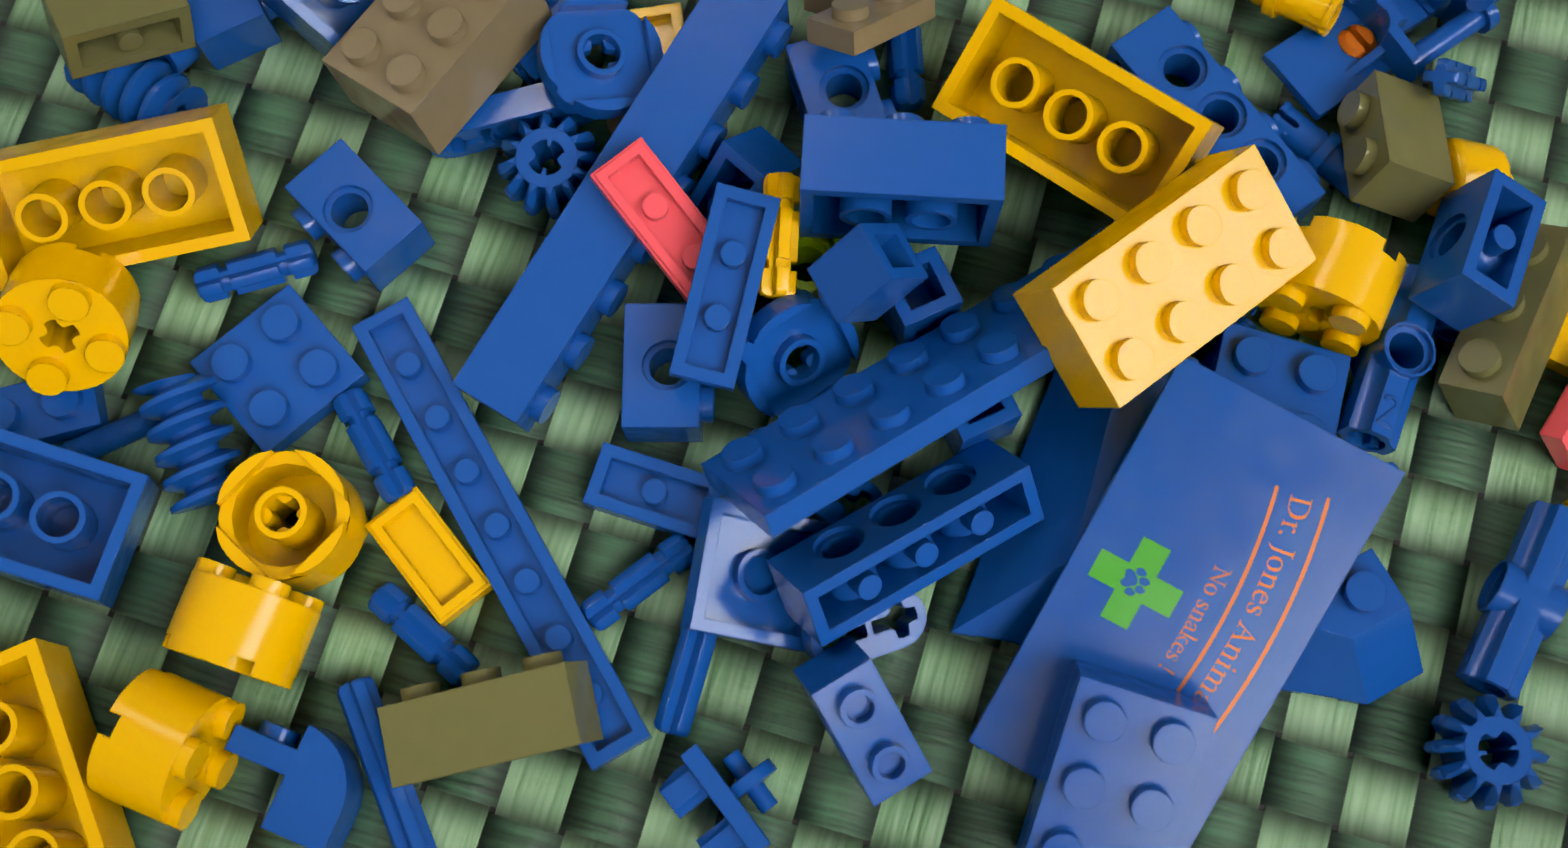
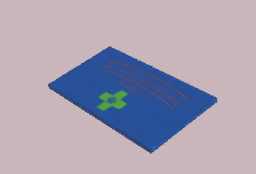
(1198, 570)

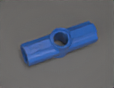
(1383, 387)
(1519, 604)

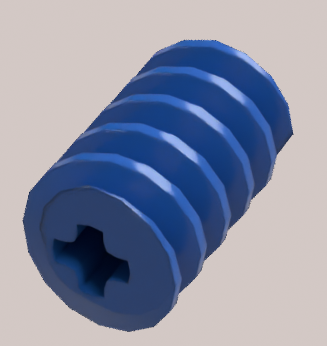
(140, 91)
(191, 437)

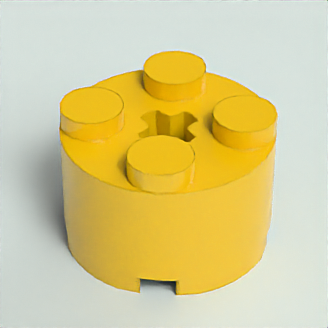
(1341, 294)
(67, 318)
(255, 511)
(243, 623)
(165, 747)

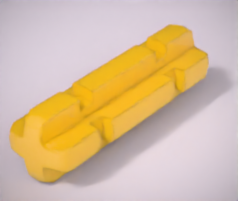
(783, 249)

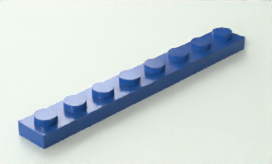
(494, 516)

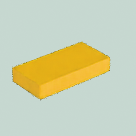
(429, 556)

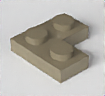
(863, 24)

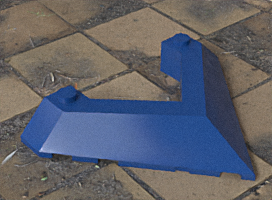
(1073, 452)

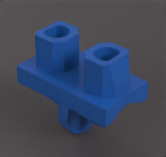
(700, 780)

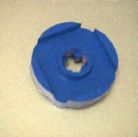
(579, 84)
(774, 334)

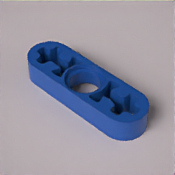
(499, 119)

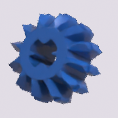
(526, 156)
(1509, 747)

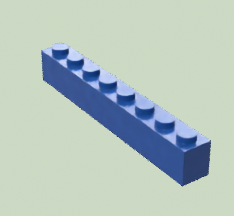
(590, 249)

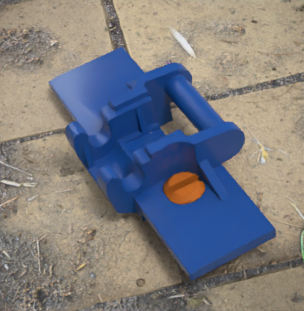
(1370, 38)

